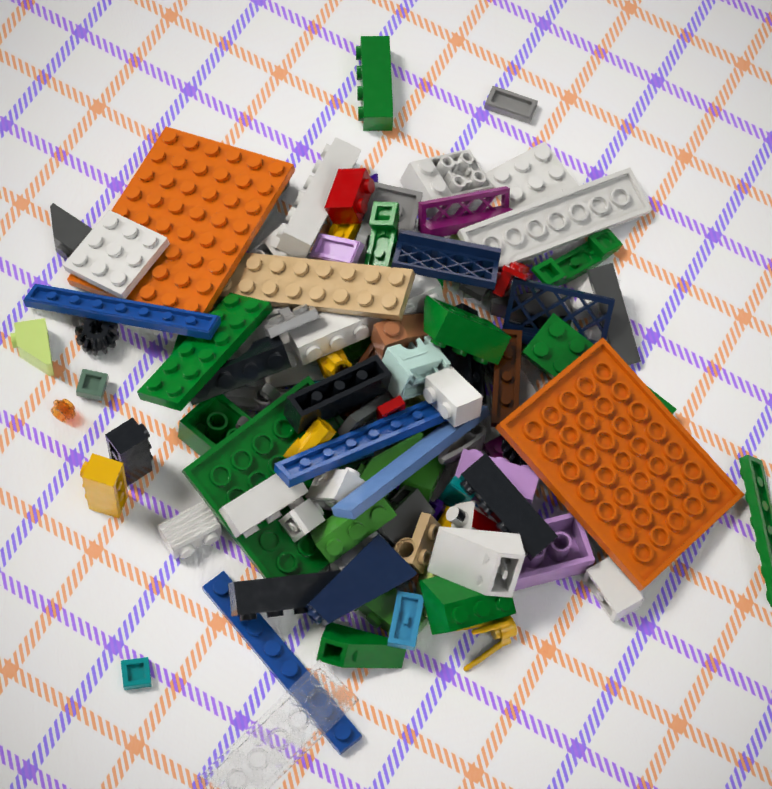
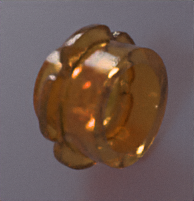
(63, 410)

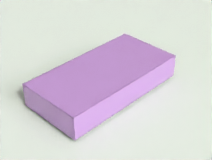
(336, 249)

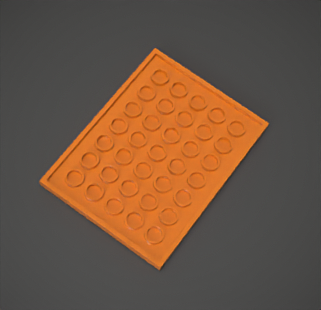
(208, 207)
(620, 463)

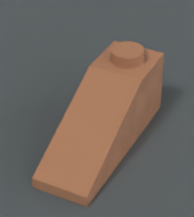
(394, 332)

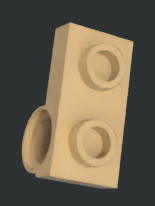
(420, 543)

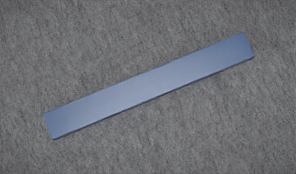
(403, 467)

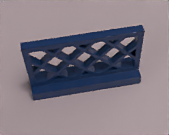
(446, 258)
(529, 332)

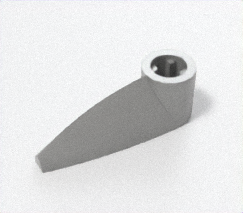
(471, 440)

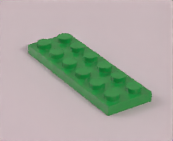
(560, 345)
(199, 358)

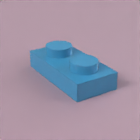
(405, 620)

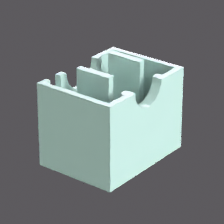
(412, 365)

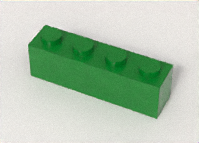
(375, 83)

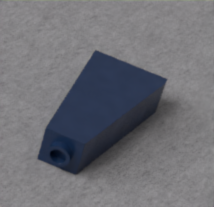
(363, 579)

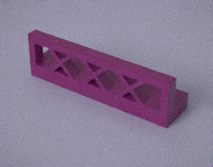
(451, 224)

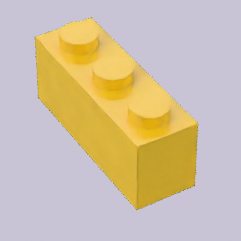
(104, 485)

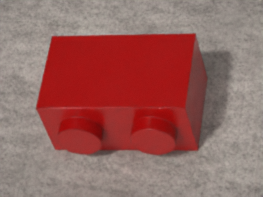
(349, 196)

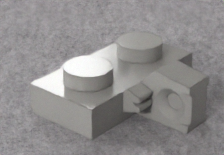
(290, 320)

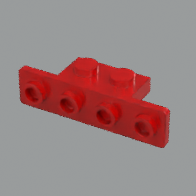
(505, 278)

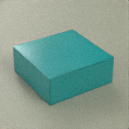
(136, 673)

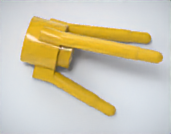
(500, 629)

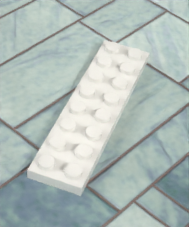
(561, 218)

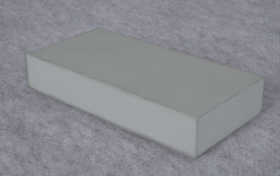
(511, 104)

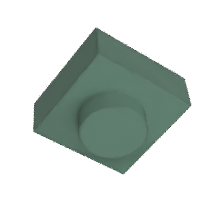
(92, 384)

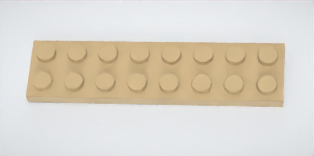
(323, 284)

